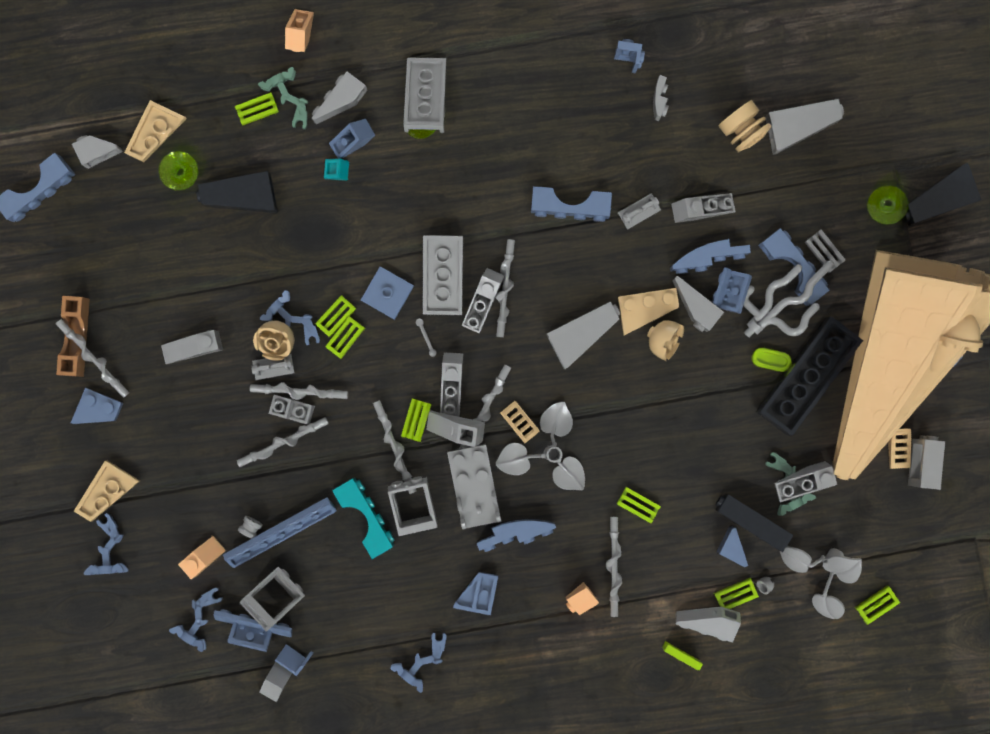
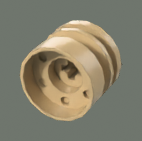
(745, 126)

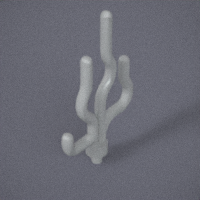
(764, 317)

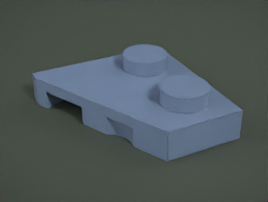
(96, 408)
(479, 594)

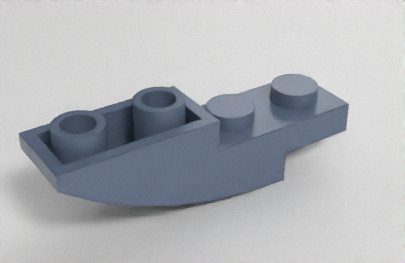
(702, 257)
(524, 530)

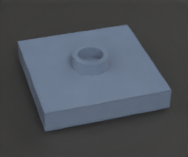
(387, 293)

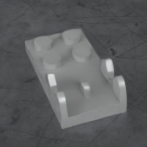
(425, 94)
(442, 274)
(474, 486)

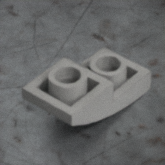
(659, 102)
(291, 409)

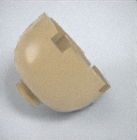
(664, 338)
(274, 340)

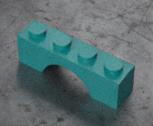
(352, 495)

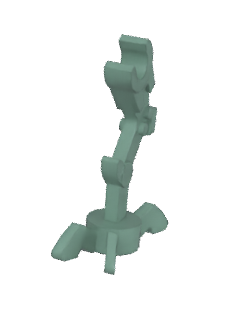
(279, 80)
(781, 465)

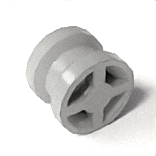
(250, 527)

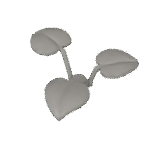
(569, 473)
(835, 562)

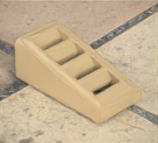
(528, 436)
(907, 449)

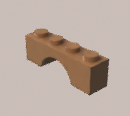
(75, 315)

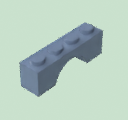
(53, 175)
(546, 202)
(780, 247)

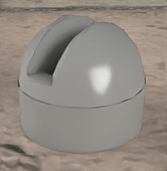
(765, 585)

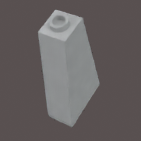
(801, 122)
(578, 335)

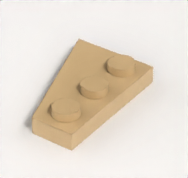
(153, 130)
(643, 308)
(105, 490)

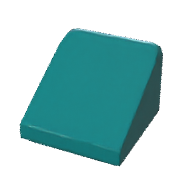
(336, 169)

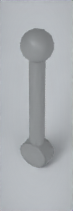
(419, 322)

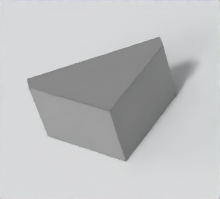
(275, 682)

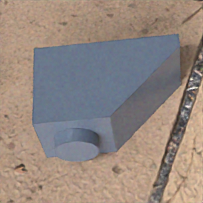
(352, 138)

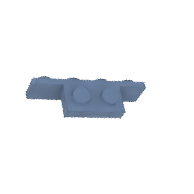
(249, 632)

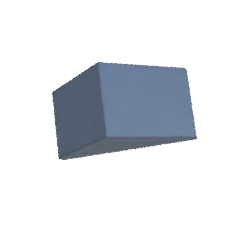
(731, 547)

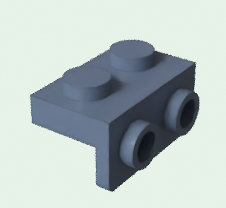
(630, 51)
(731, 290)

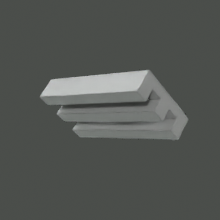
(829, 244)

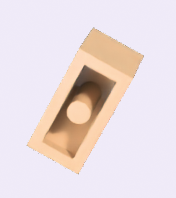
(298, 30)
(202, 557)
(581, 599)

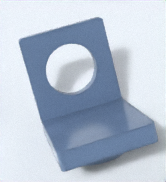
(292, 659)

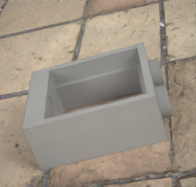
(926, 462)
(417, 524)
(255, 608)

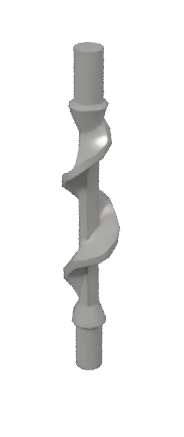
(508, 284)
(88, 356)
(296, 393)
(484, 414)
(277, 442)
(397, 447)
(611, 566)

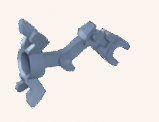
(277, 306)
(111, 529)
(189, 636)
(408, 676)

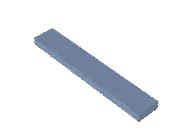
(279, 532)

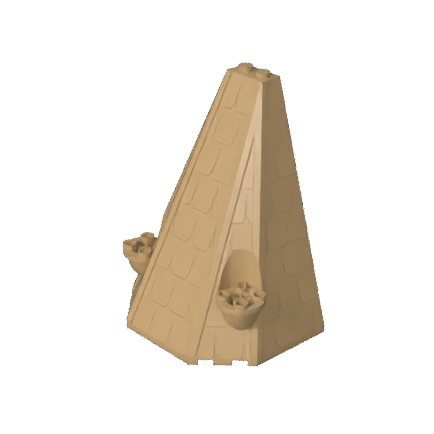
(913, 331)

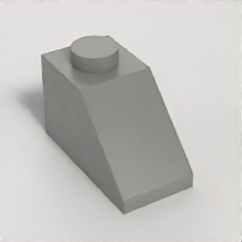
(94, 150)

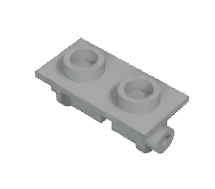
(639, 211)
(271, 368)

